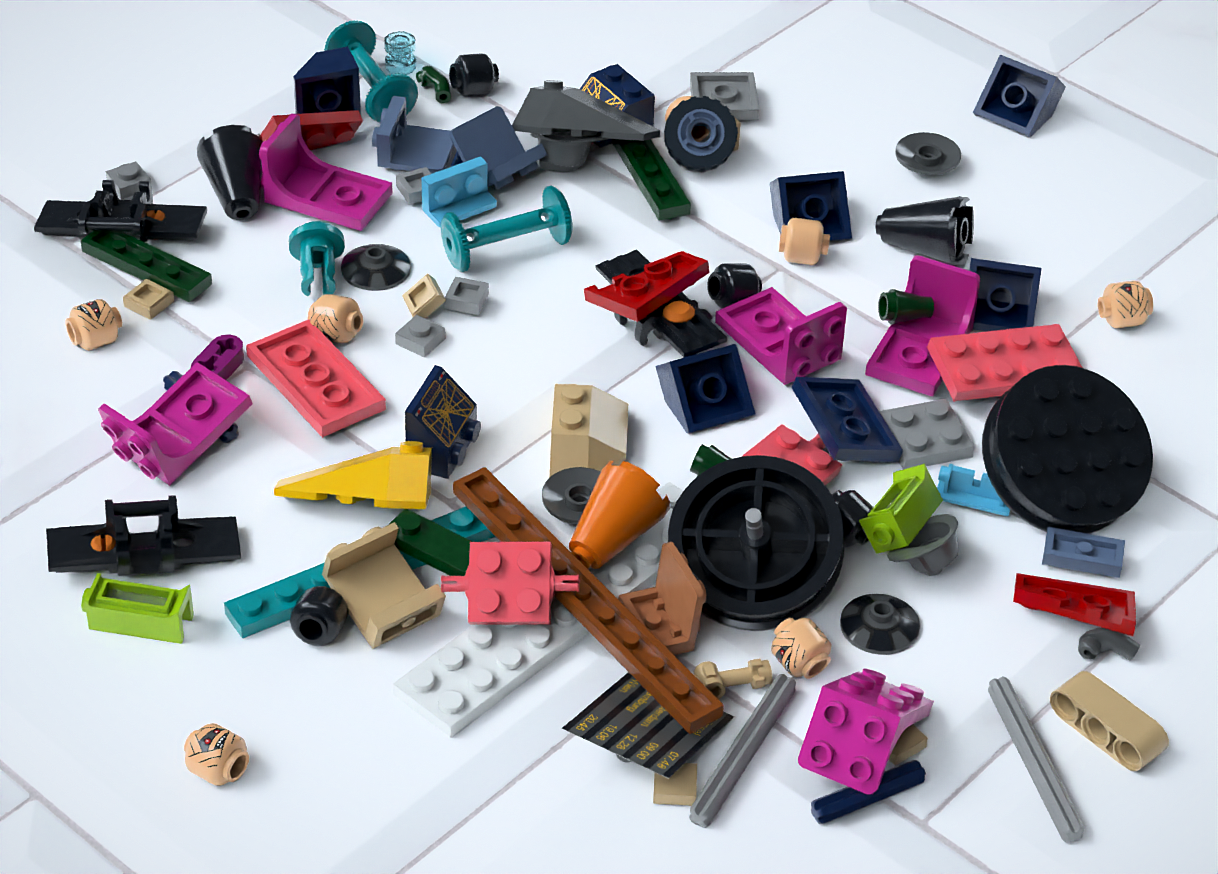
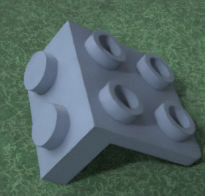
(497, 143)
(409, 146)

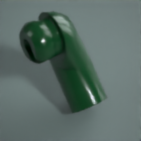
(441, 84)

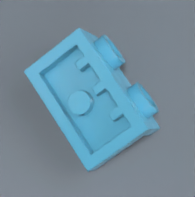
(457, 190)

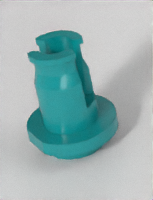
(317, 246)

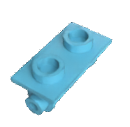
(960, 488)

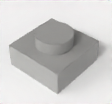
(127, 178)
(411, 184)
(466, 295)
(420, 336)

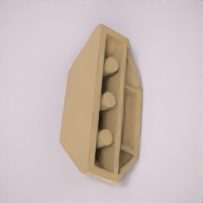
(587, 428)

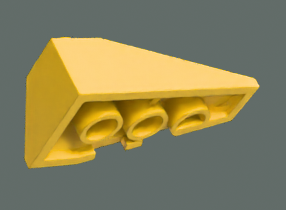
(390, 476)

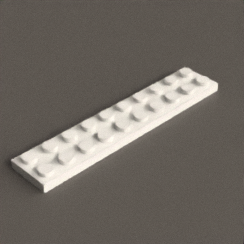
(494, 660)

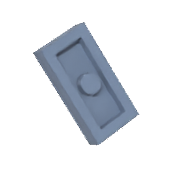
(1083, 552)

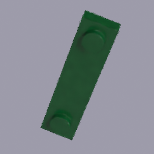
(653, 178)
(147, 263)
(432, 543)

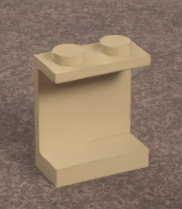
(380, 586)

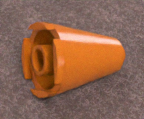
(617, 513)

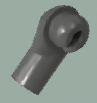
(1102, 640)

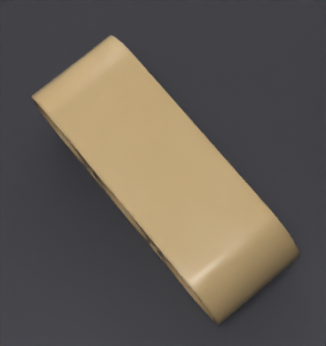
(1109, 720)

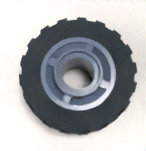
(706, 113)

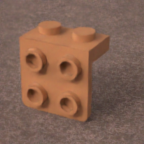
(673, 605)

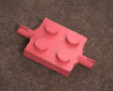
(790, 446)
(510, 583)

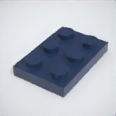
(847, 419)

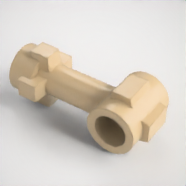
(757, 674)

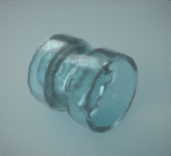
(400, 50)

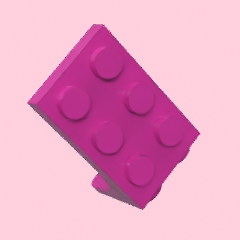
(310, 186)
(783, 336)
(903, 351)
(177, 424)
(858, 728)

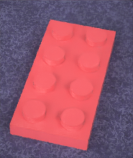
(996, 360)
(316, 378)

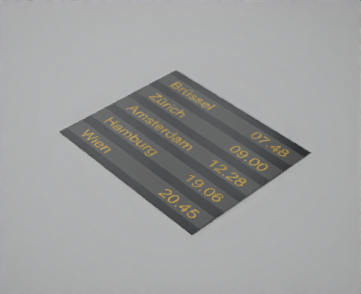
(640, 729)

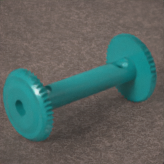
(361, 42)
(554, 210)

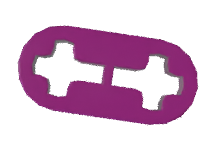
(224, 364)

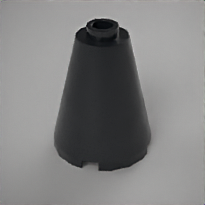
(233, 168)
(930, 228)

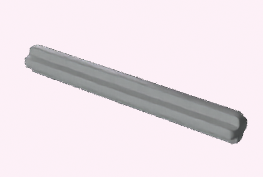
(742, 750)
(1036, 760)

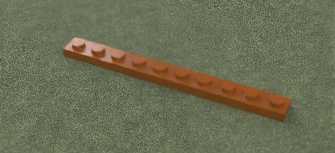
(595, 606)

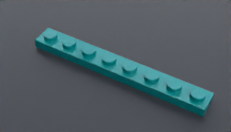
(275, 601)

